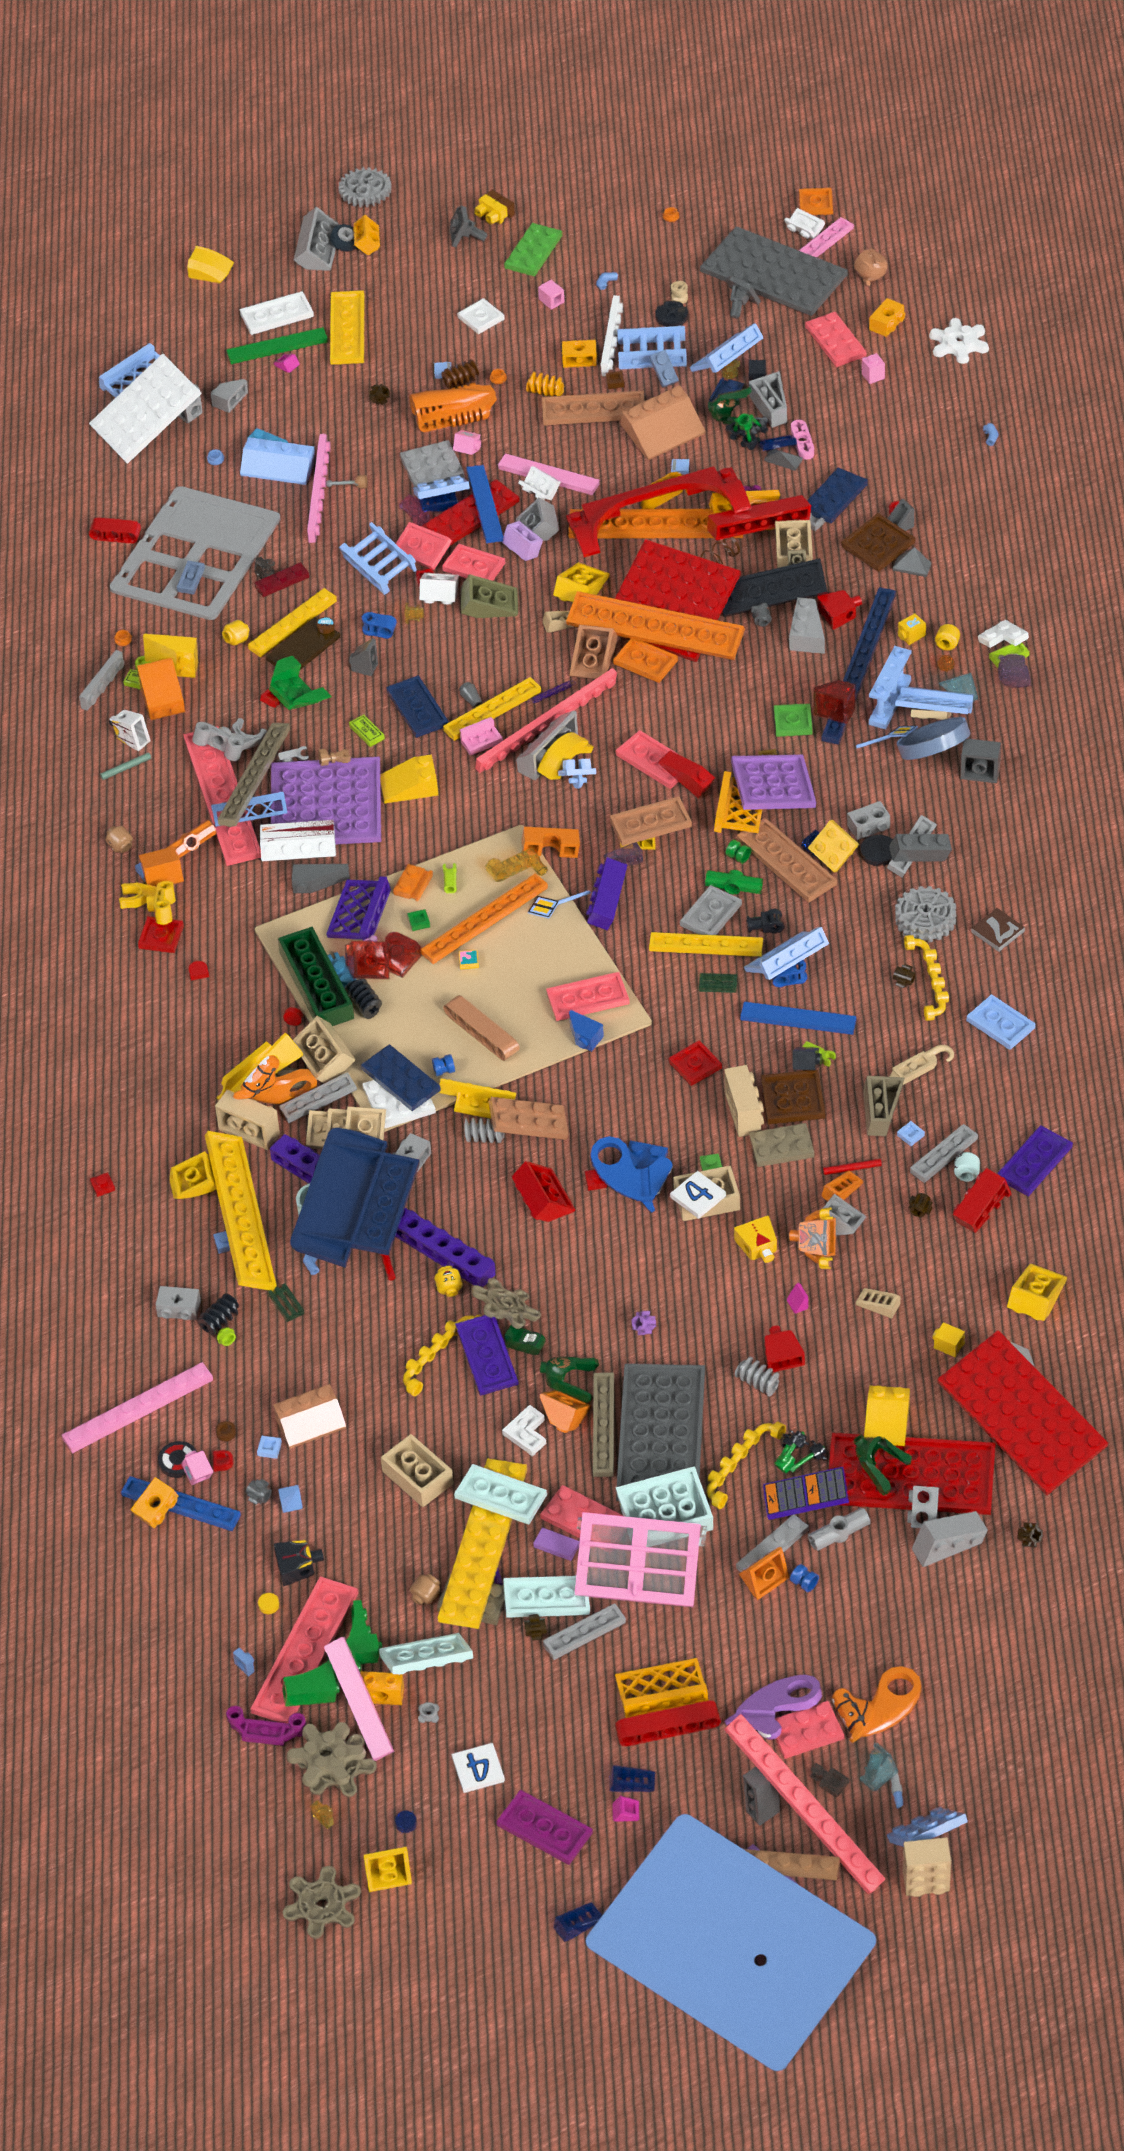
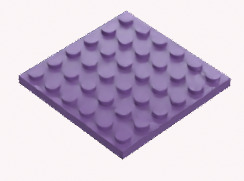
(334, 792)

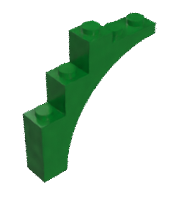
(322, 1682)

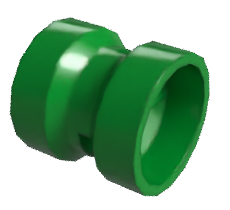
(738, 851)

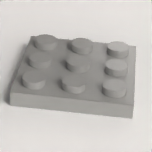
(431, 463)

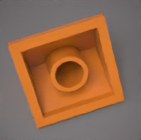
(161, 866)
(766, 1573)

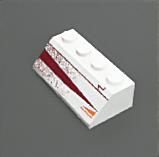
(297, 840)

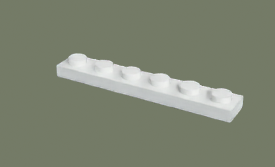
(611, 340)

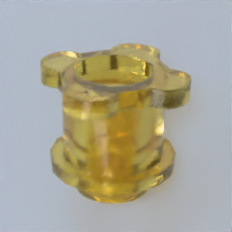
(730, 370)
(413, 613)

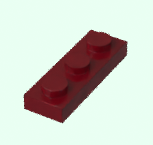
(281, 579)

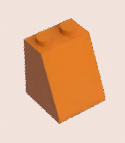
(160, 688)

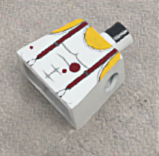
(130, 729)

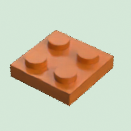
(816, 201)

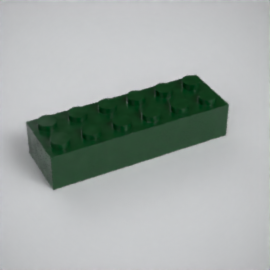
(315, 976)

